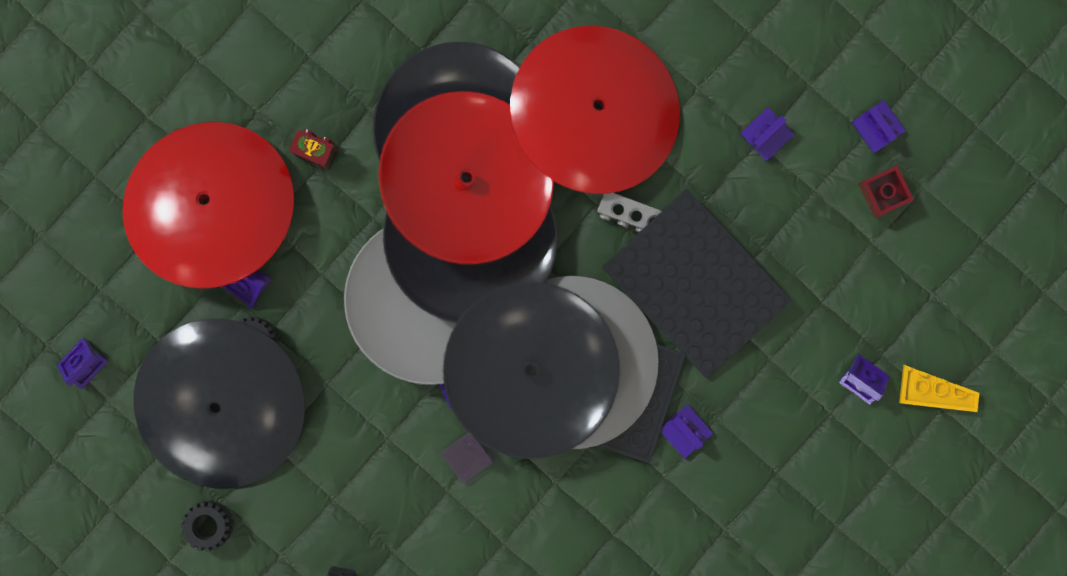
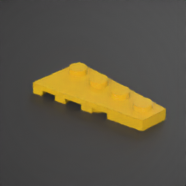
(931, 391)

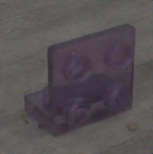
(466, 457)

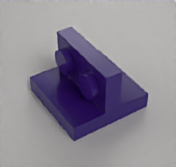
(878, 126)
(767, 134)
(249, 288)
(81, 364)
(865, 380)
(686, 431)

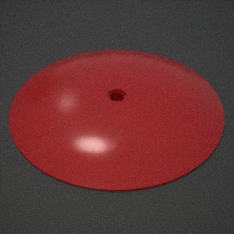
(588, 146)
(424, 185)
(231, 233)

